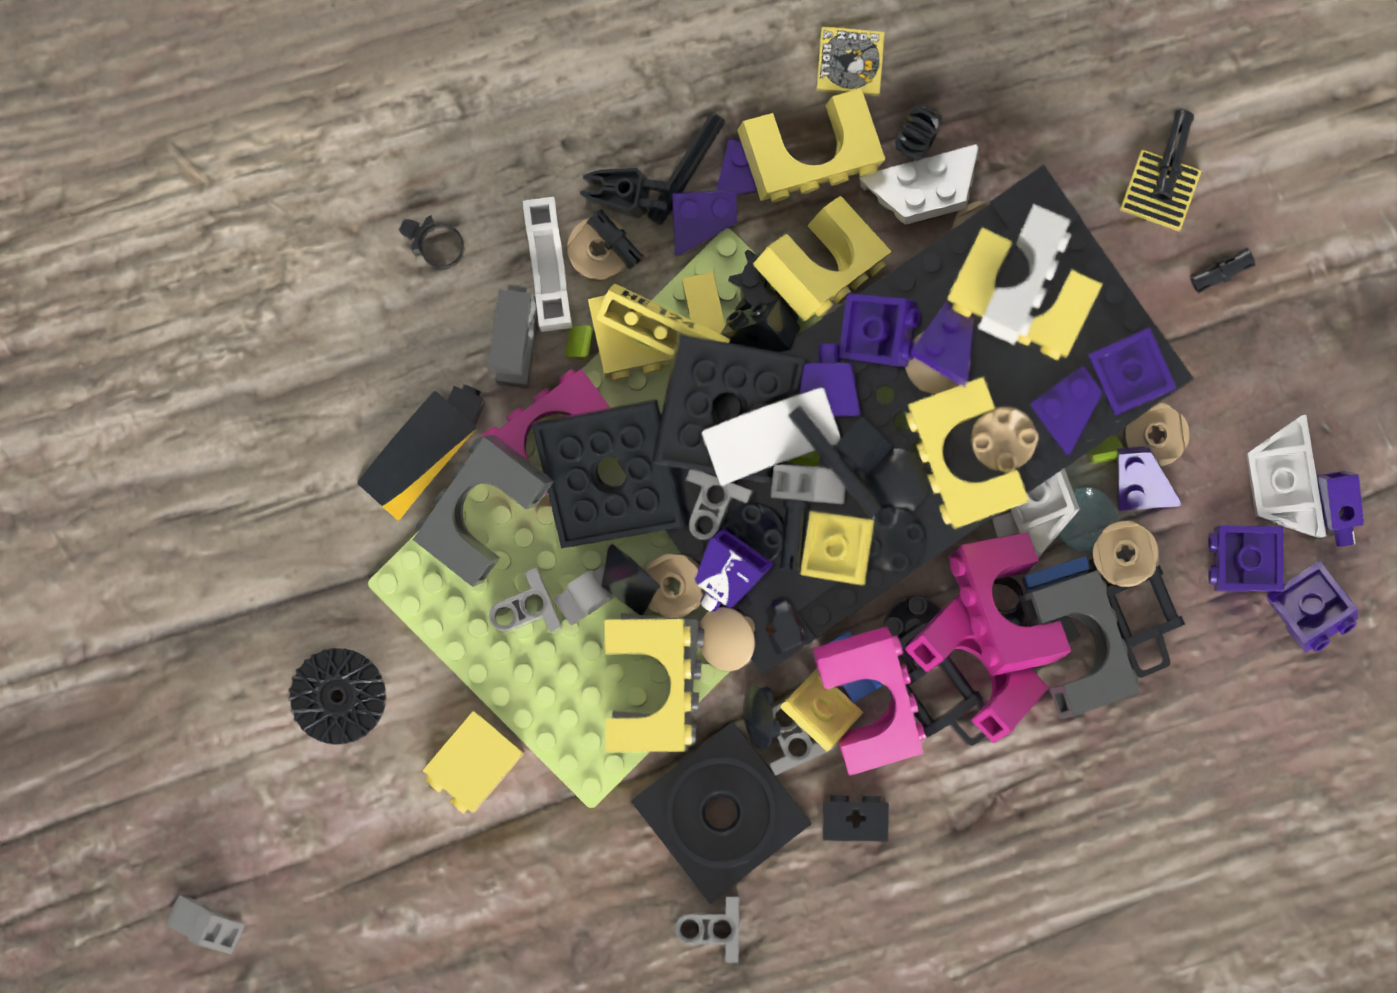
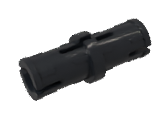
(615, 239)
(1222, 270)

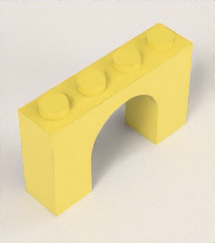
(779, 173)
(812, 288)
(1054, 329)
(624, 354)
(934, 420)
(666, 728)

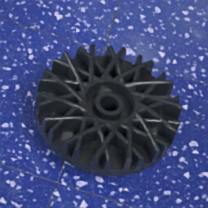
(362, 696)

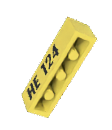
(649, 320)

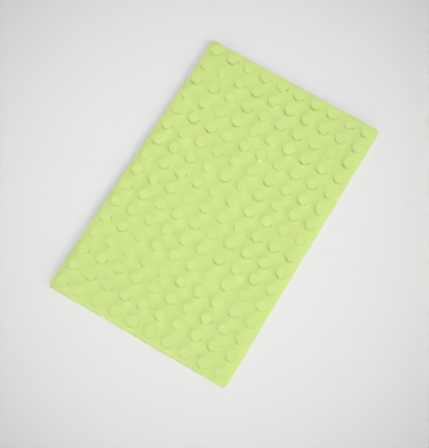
(561, 683)

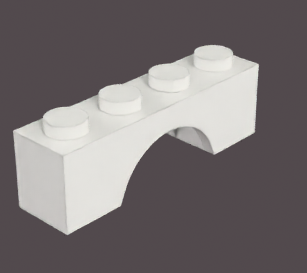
(547, 264)
(1010, 307)

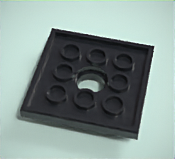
(699, 374)
(580, 501)
(711, 855)

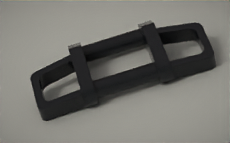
(1169, 611)
(971, 697)

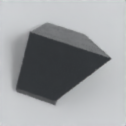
(628, 580)

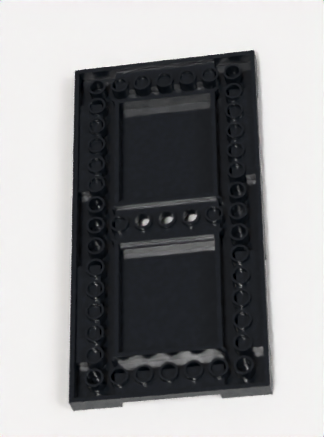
(1011, 372)

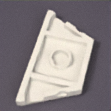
(925, 186)
(1286, 480)
(1047, 512)

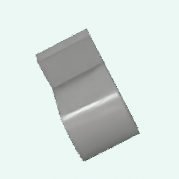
(807, 484)
(705, 507)
(583, 596)
(518, 606)
(787, 734)
(204, 925)
(706, 933)

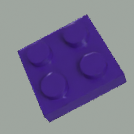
(1132, 371)

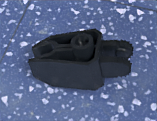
(625, 191)

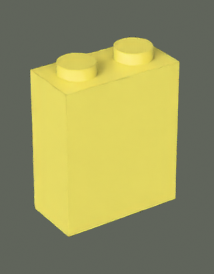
(472, 763)

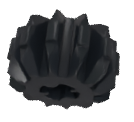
(918, 132)

